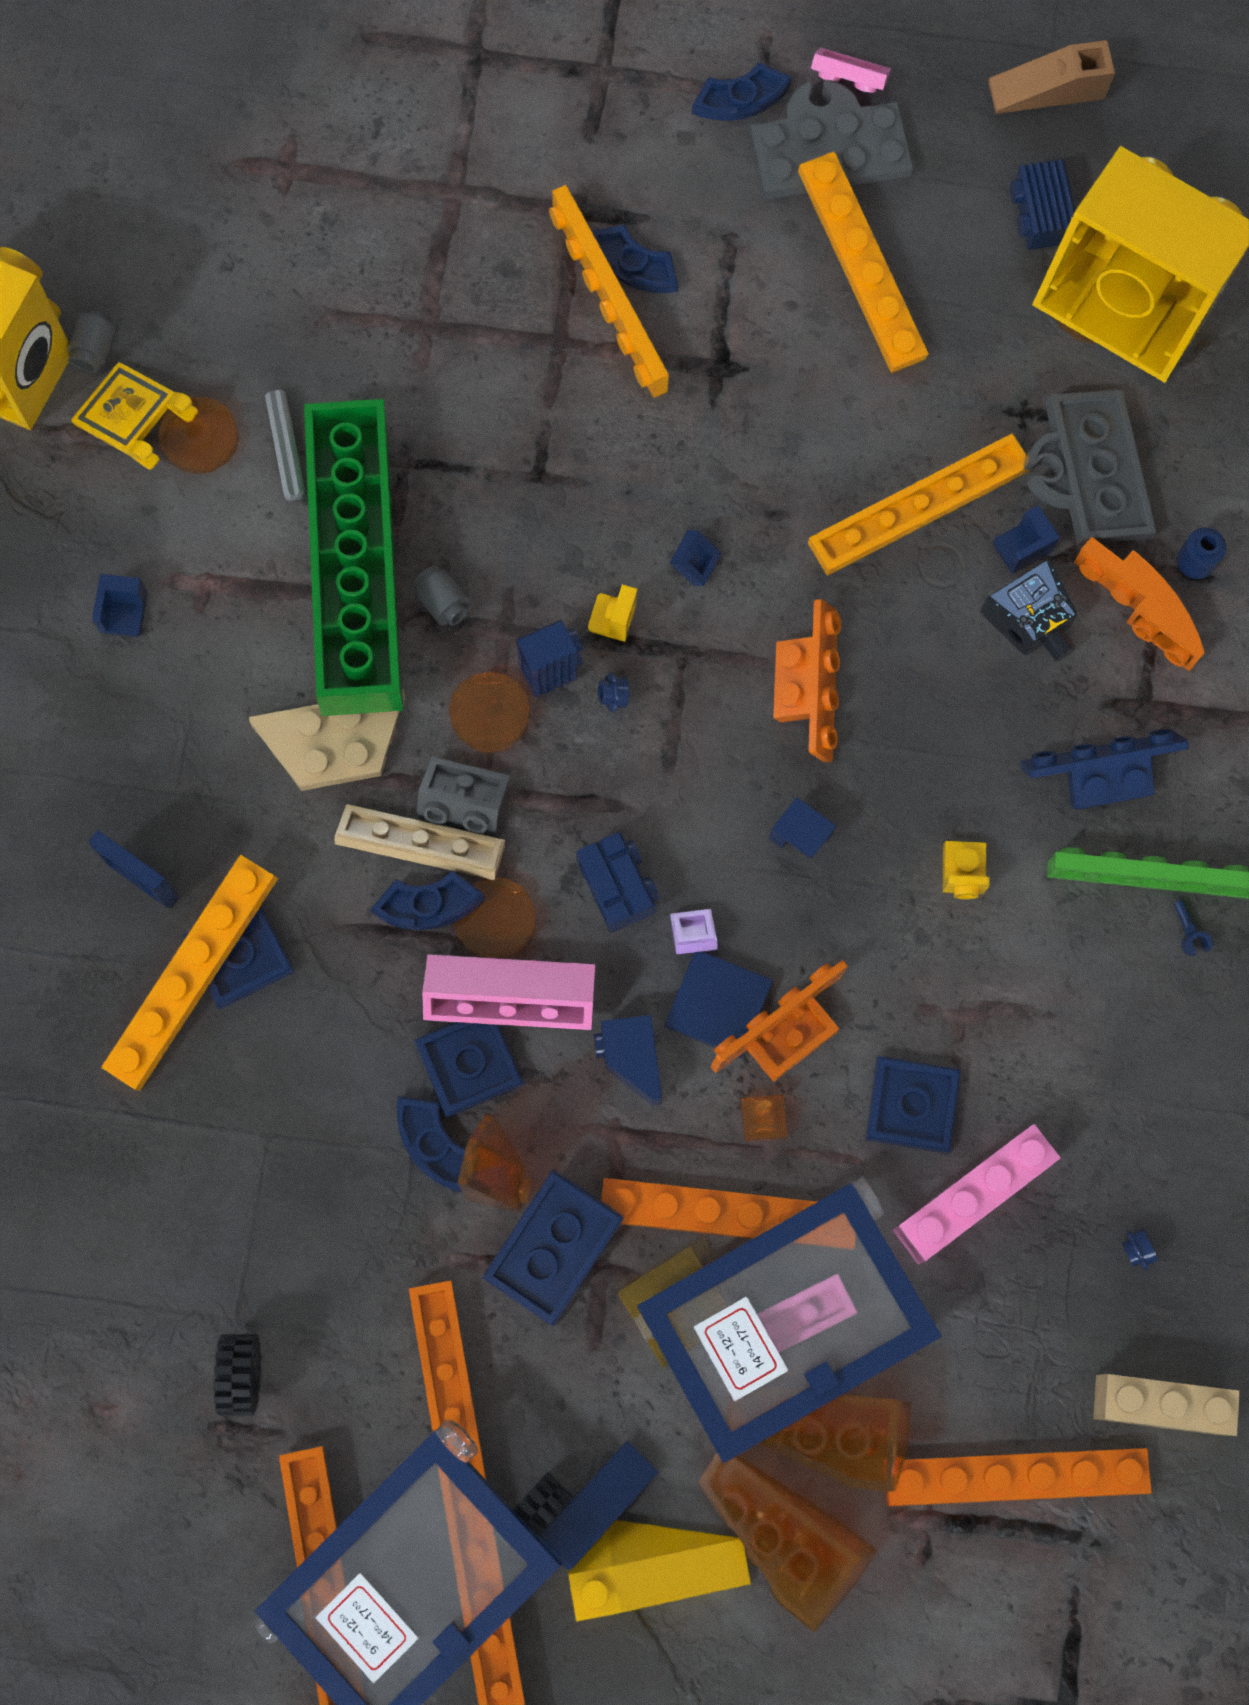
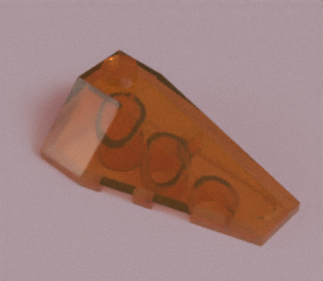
(492, 1169)
(851, 1440)
(795, 1544)

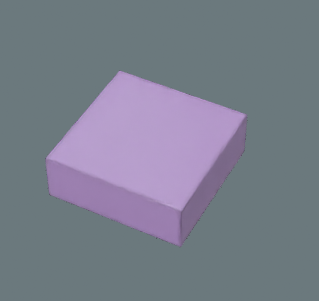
(693, 931)

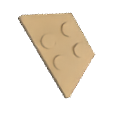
(327, 748)

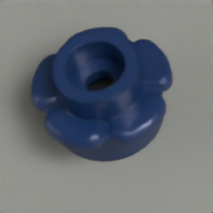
(613, 691)
(1140, 1249)

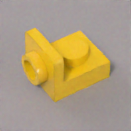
(614, 614)
(964, 869)

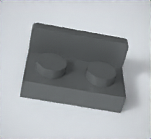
(462, 796)

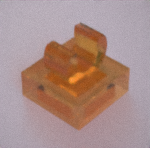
(763, 1118)

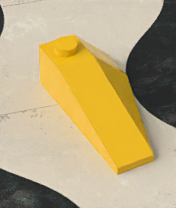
(652, 1566)

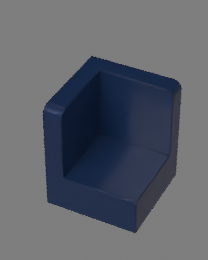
(1027, 541)
(120, 605)
(802, 829)

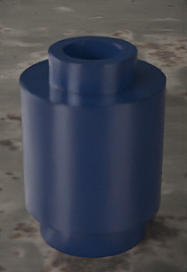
(1201, 553)

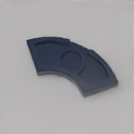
(741, 96)
(635, 264)
(428, 905)
(428, 1142)

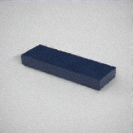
(598, 1505)

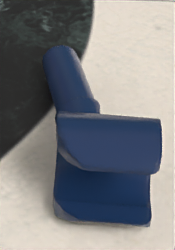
(1191, 931)

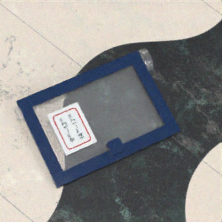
(788, 1321)
(409, 1580)

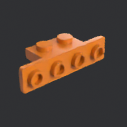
(808, 680)
(789, 1032)

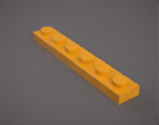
(862, 262)
(614, 303)
(918, 504)
(189, 973)

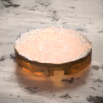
(202, 443)
(489, 712)
(500, 923)

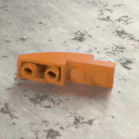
(1157, 609)

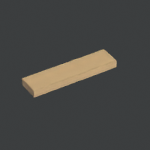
(420, 842)

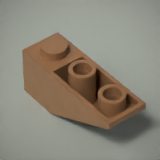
(1059, 78)

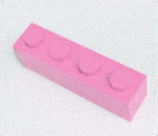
(508, 992)
(976, 1194)

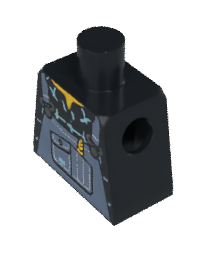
(1033, 612)

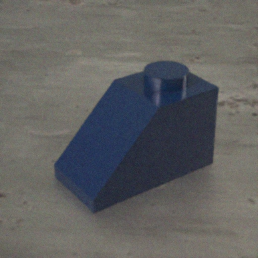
(631, 1054)

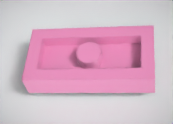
(836, 66)

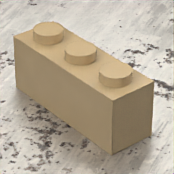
(1166, 1405)

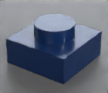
(695, 558)

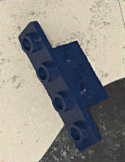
(1107, 771)

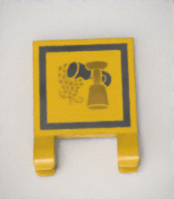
(127, 409)

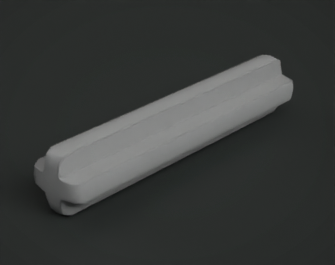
(285, 445)

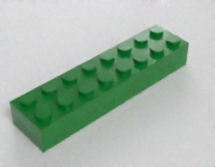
(352, 558)

